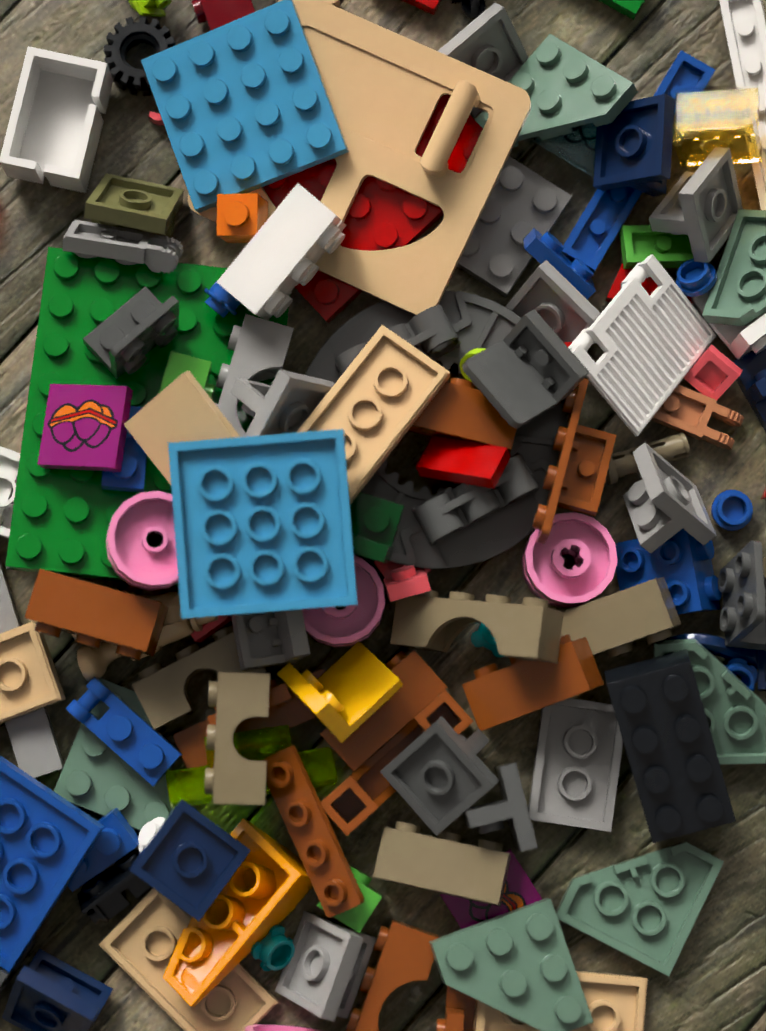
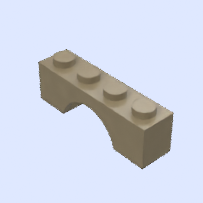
(520, 630)

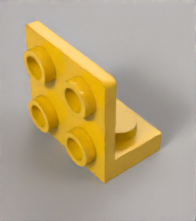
(346, 691)

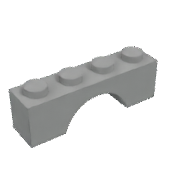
(257, 356)

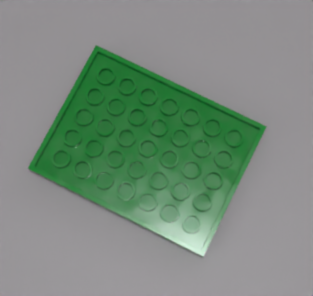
(65, 513)

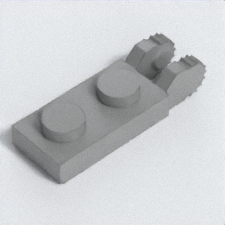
(123, 245)

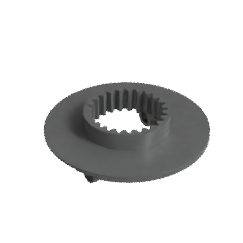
(464, 520)

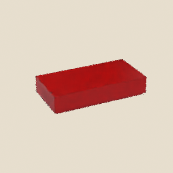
(463, 462)

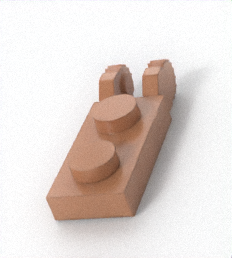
(690, 413)

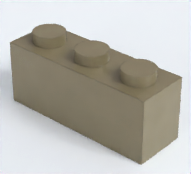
(623, 618)
(442, 864)

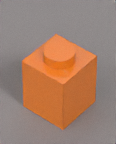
(240, 216)

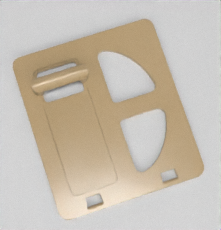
(383, 102)

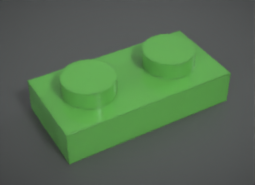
(640, 242)

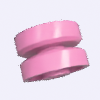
(127, 544)
(593, 555)
(354, 622)

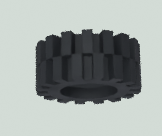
(123, 40)

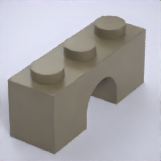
(165, 690)
(233, 776)

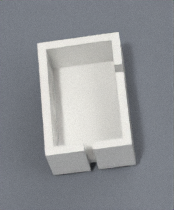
(56, 119)
(283, 254)

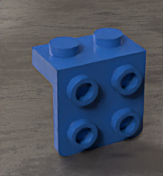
(683, 565)

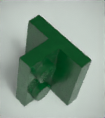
(374, 526)

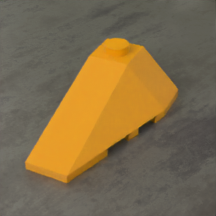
(252, 902)

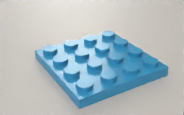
(244, 105)
(262, 523)

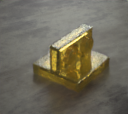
(717, 120)

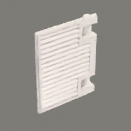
(645, 344)

